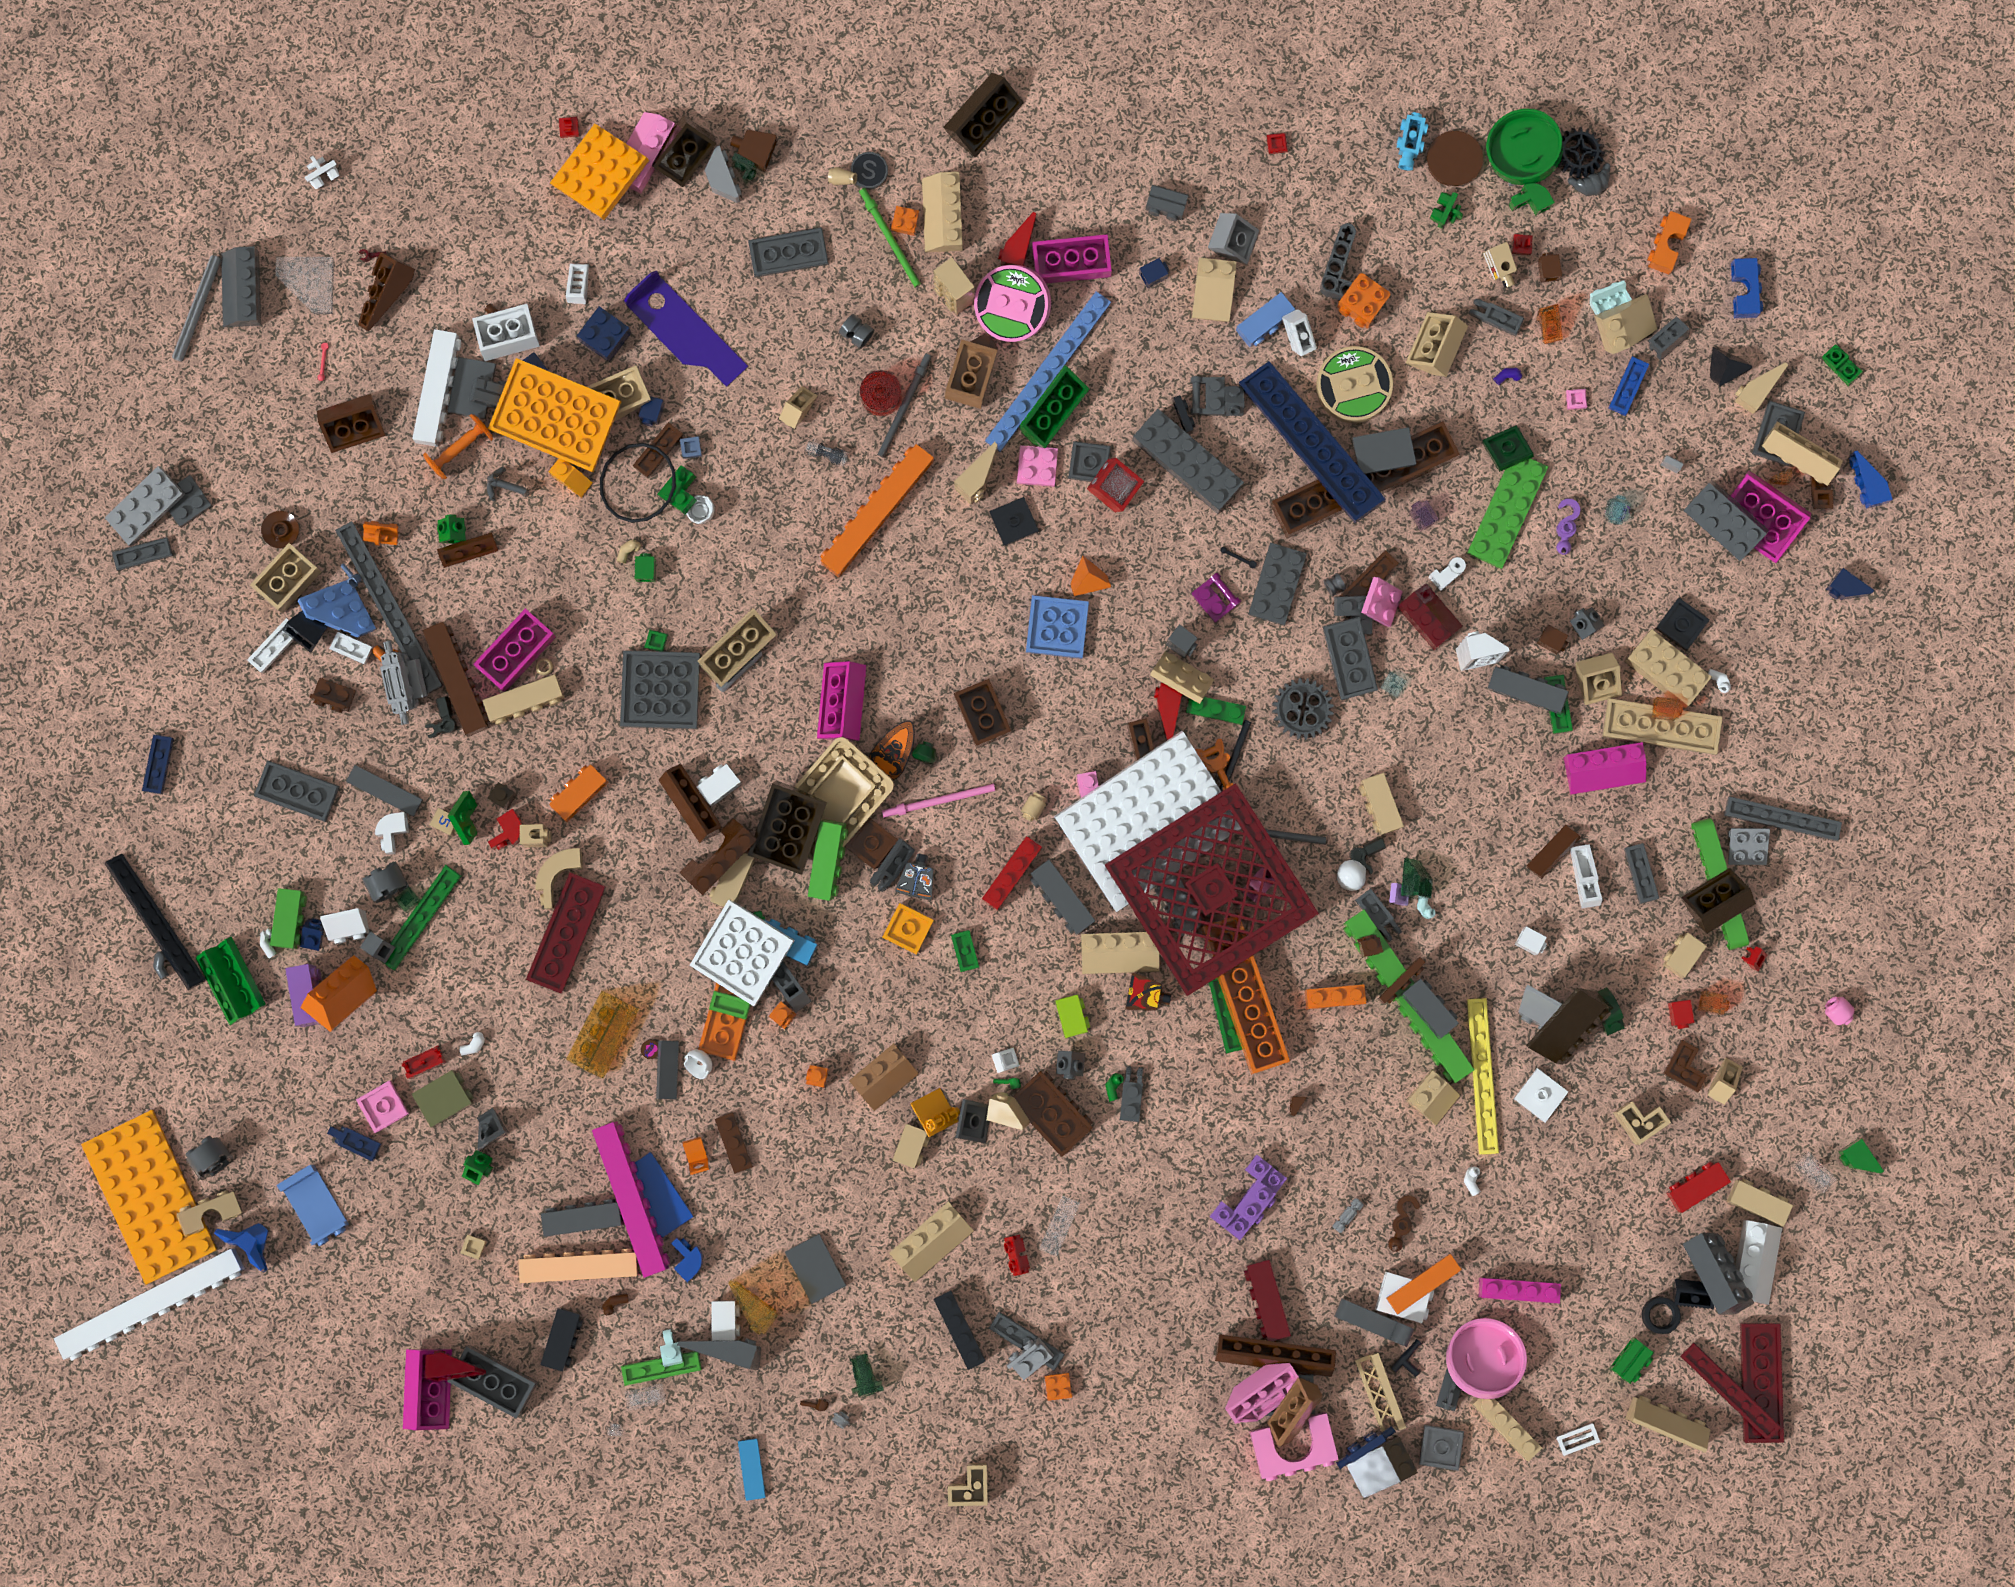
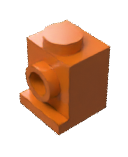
(782, 1015)
(816, 1076)

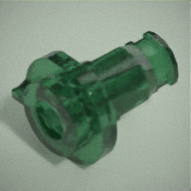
(864, 1377)

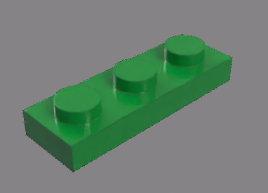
(1217, 710)
(1560, 723)

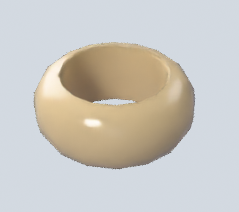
(543, 660)

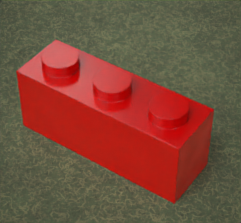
(1697, 1186)

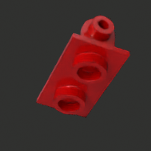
(1018, 1264)

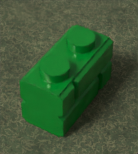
(1631, 1361)

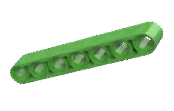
(1714, 862)

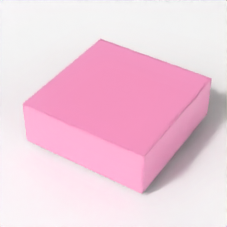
(1576, 399)

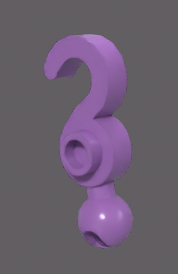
(1566, 528)

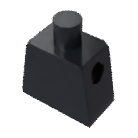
(304, 630)

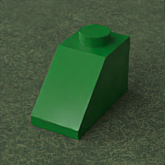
(1859, 1157)

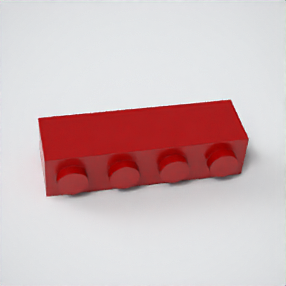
(1011, 873)

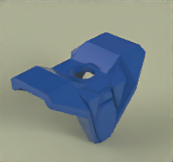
(251, 1241)

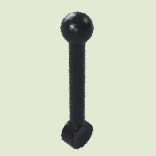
(1252, 564)

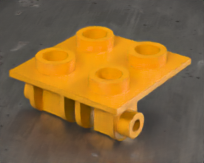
(935, 1112)

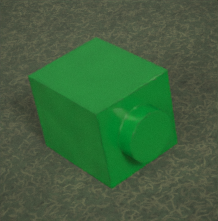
(645, 568)

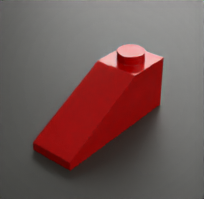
(1018, 244)
(1168, 706)

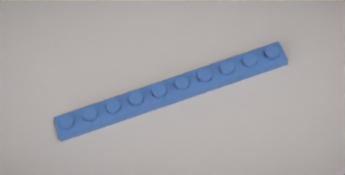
(1048, 370)

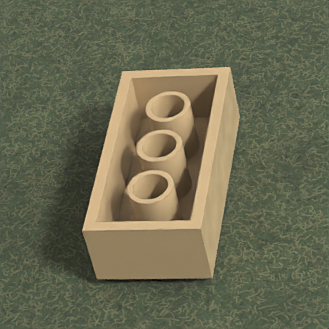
(1668, 668)

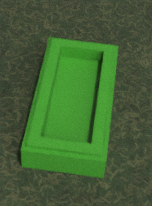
(729, 1005)

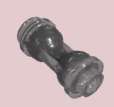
(836, 455)

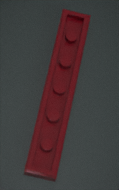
(1731, 1391)

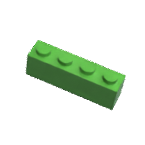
(827, 859)

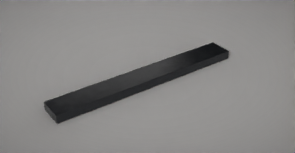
(155, 921)

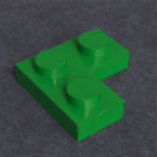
(681, 499)
(460, 817)

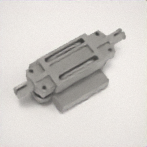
(402, 681)

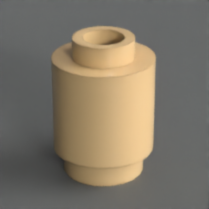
(1033, 807)

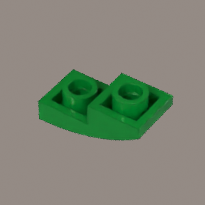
(1841, 365)

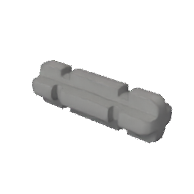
(1348, 1214)

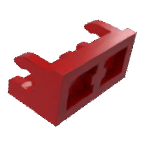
(423, 1062)

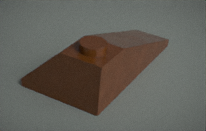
(390, 282)

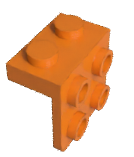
(1363, 300)

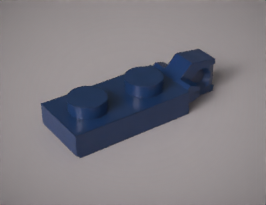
(355, 1142)

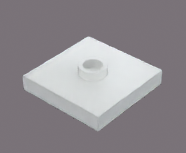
(1540, 1095)

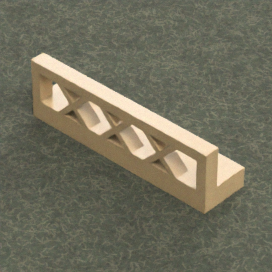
(1386, 1388)

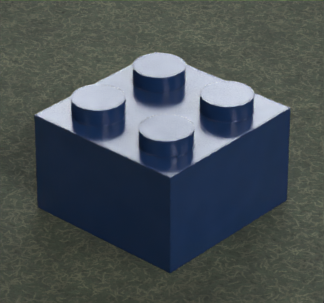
(604, 334)

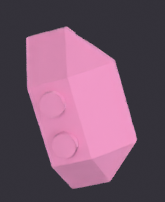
(1260, 1392)

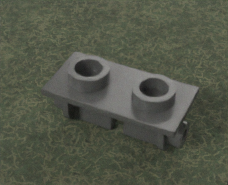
(1448, 1393)

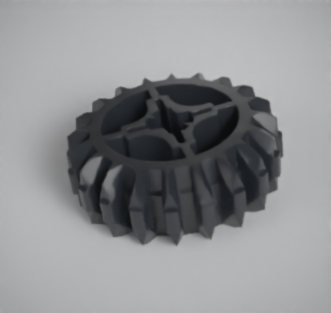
(1593, 151)

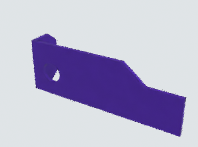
(683, 330)

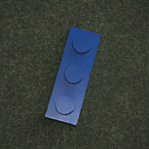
(1628, 386)

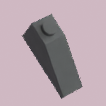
(790, 988)

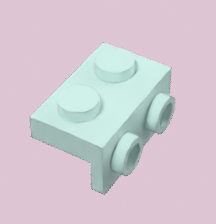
(1609, 297)

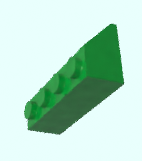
(1053, 408)

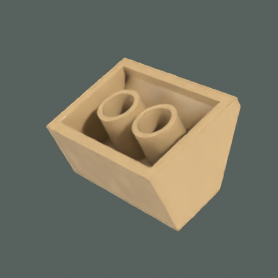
(1437, 343)

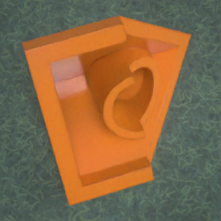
(1088, 578)

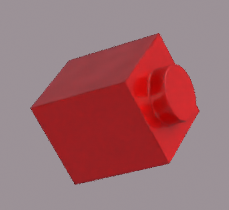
(1681, 1014)

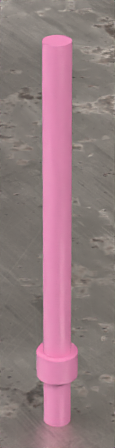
(901, 809)

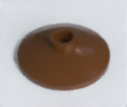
(273, 523)

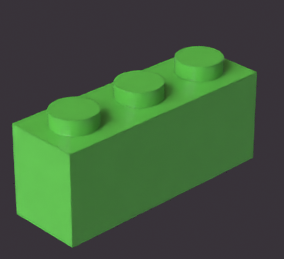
(288, 918)

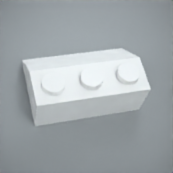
(505, 332)

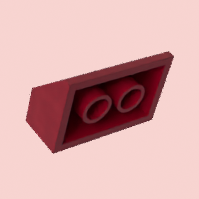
(1429, 616)

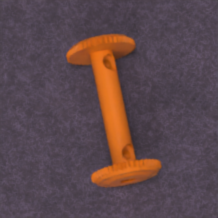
(458, 446)

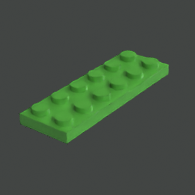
(1507, 512)

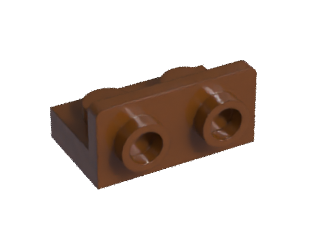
(334, 695)

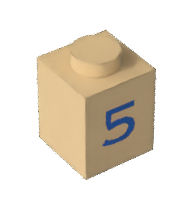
(441, 822)

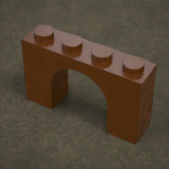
(735, 844)

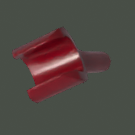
(369, 255)

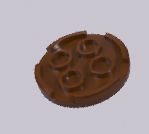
(1454, 158)

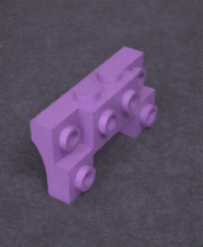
(1254, 1202)

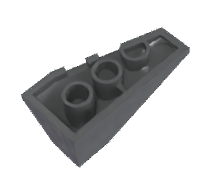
(737, 1352)

